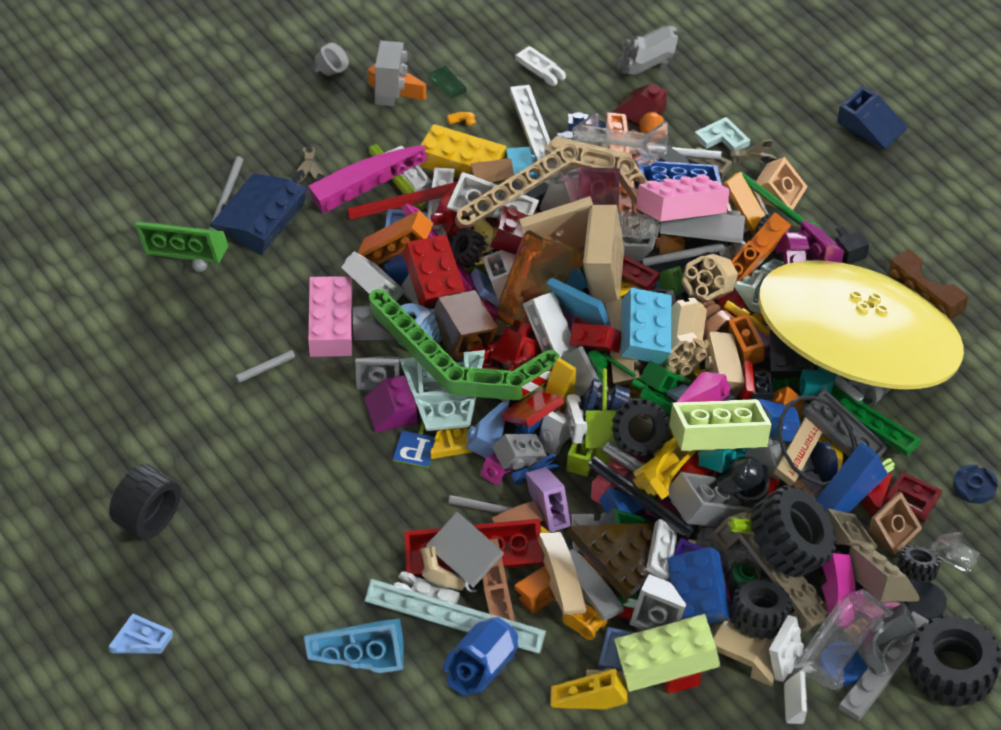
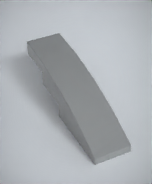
(595, 590)

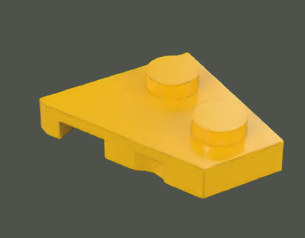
(450, 443)

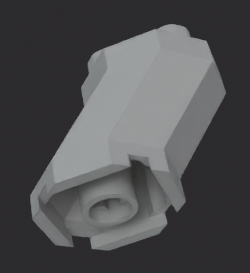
(648, 50)

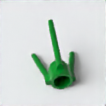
(599, 362)

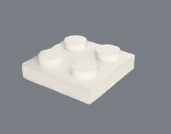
(786, 648)

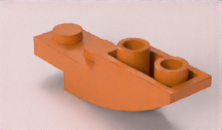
(760, 246)

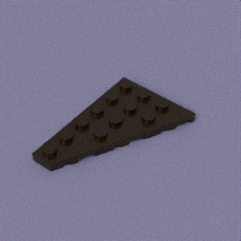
(618, 552)

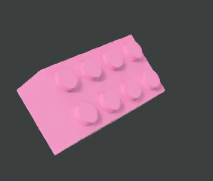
(682, 198)
(330, 316)

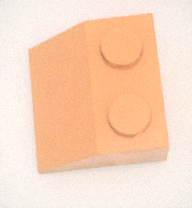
(782, 182)

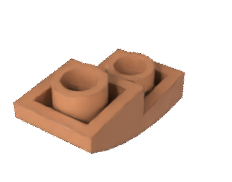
(522, 512)

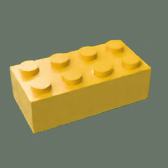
(458, 150)

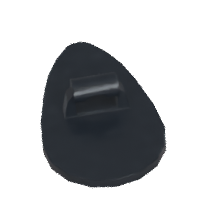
(931, 600)

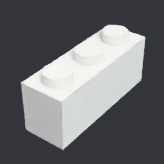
(549, 324)

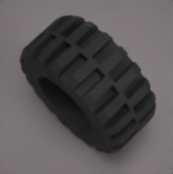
(793, 531)
(947, 683)

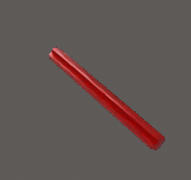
(399, 201)

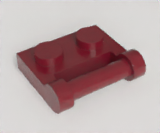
(917, 492)

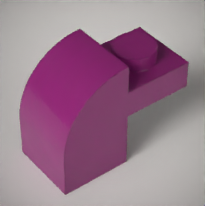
(793, 247)

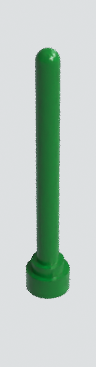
(774, 201)

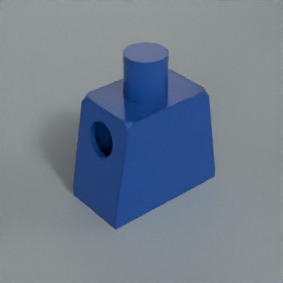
(790, 422)

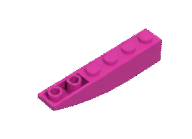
(363, 176)

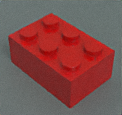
(432, 269)

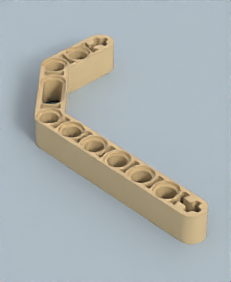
(546, 173)

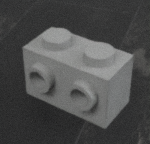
(519, 451)

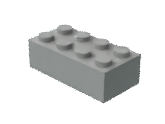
(703, 501)

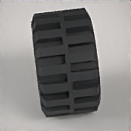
(658, 433)
(760, 608)

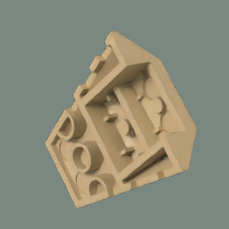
(744, 649)

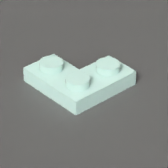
(724, 132)

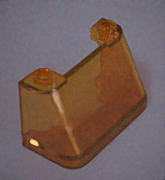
(533, 266)

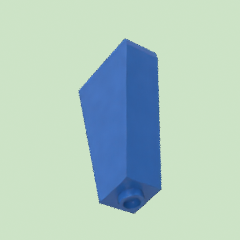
(853, 480)

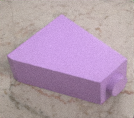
(549, 495)

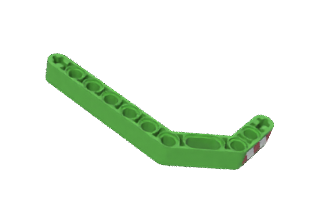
(452, 377)

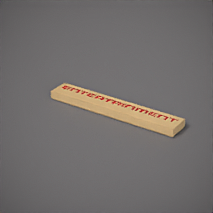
(798, 450)

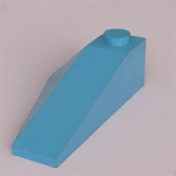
(365, 646)

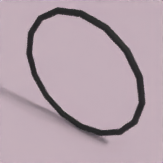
(782, 442)

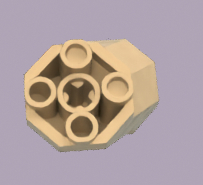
(709, 277)
(687, 336)

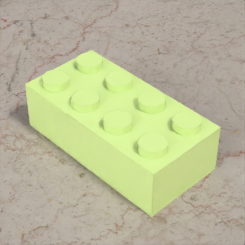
(719, 425)
(667, 652)

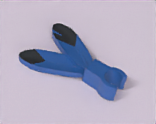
(520, 476)

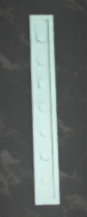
(445, 612)

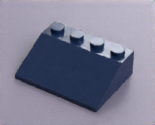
(260, 211)

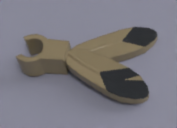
(754, 153)
(308, 166)

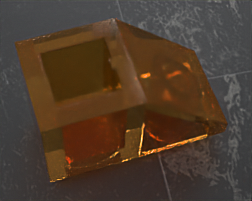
(669, 243)

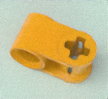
(585, 623)

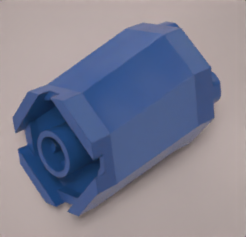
(480, 656)

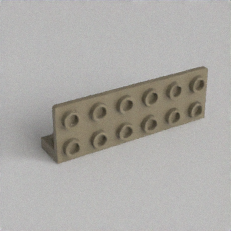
(807, 604)

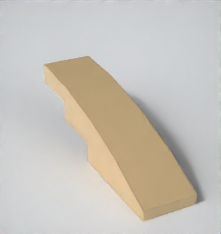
(562, 573)

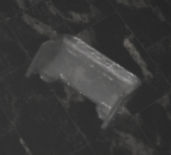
(643, 147)
(840, 637)

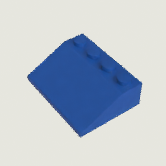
(670, 170)

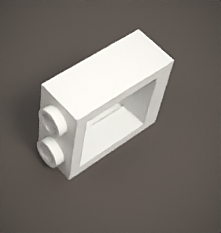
(371, 275)

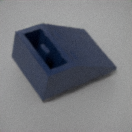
(870, 118)

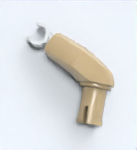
(439, 575)

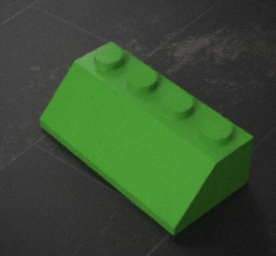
(182, 241)

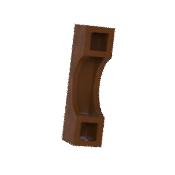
(946, 298)

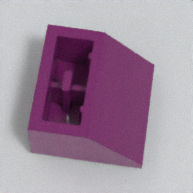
(820, 244)

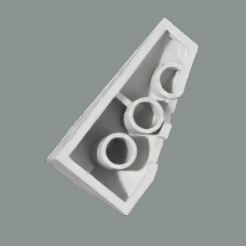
(472, 187)

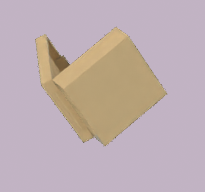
(596, 230)

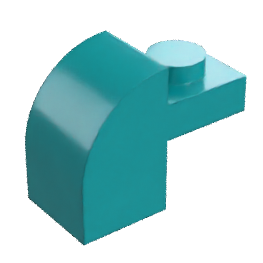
(816, 380)

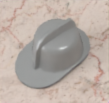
(331, 60)

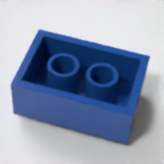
(700, 584)

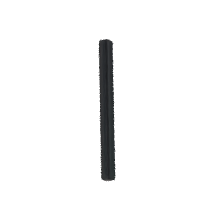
(641, 497)

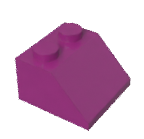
(391, 404)

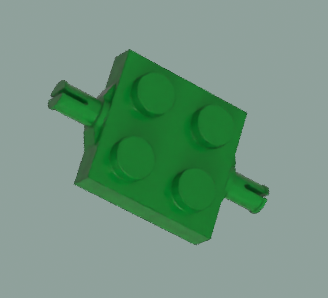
(653, 395)

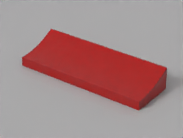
(516, 540)

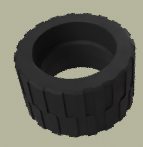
(145, 501)

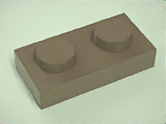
(723, 164)

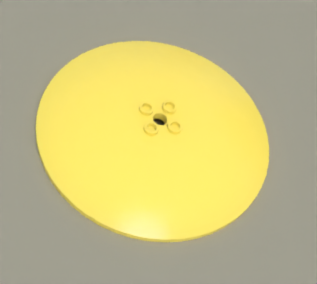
(860, 324)

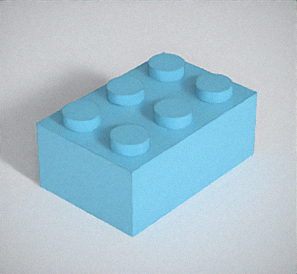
(646, 325)

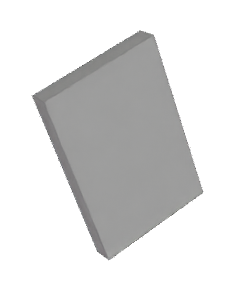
(465, 549)

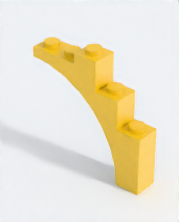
(658, 472)

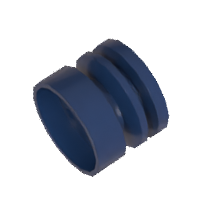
(593, 397)

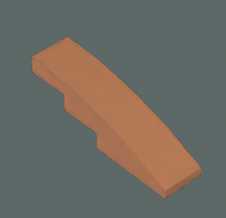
(497, 590)

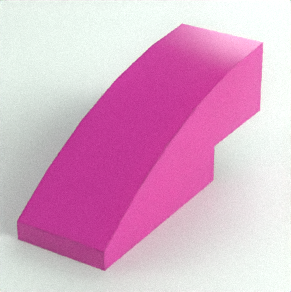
(839, 579)

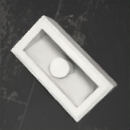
(795, 699)

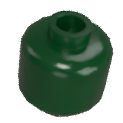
(738, 575)

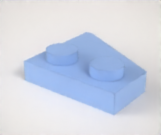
(141, 636)

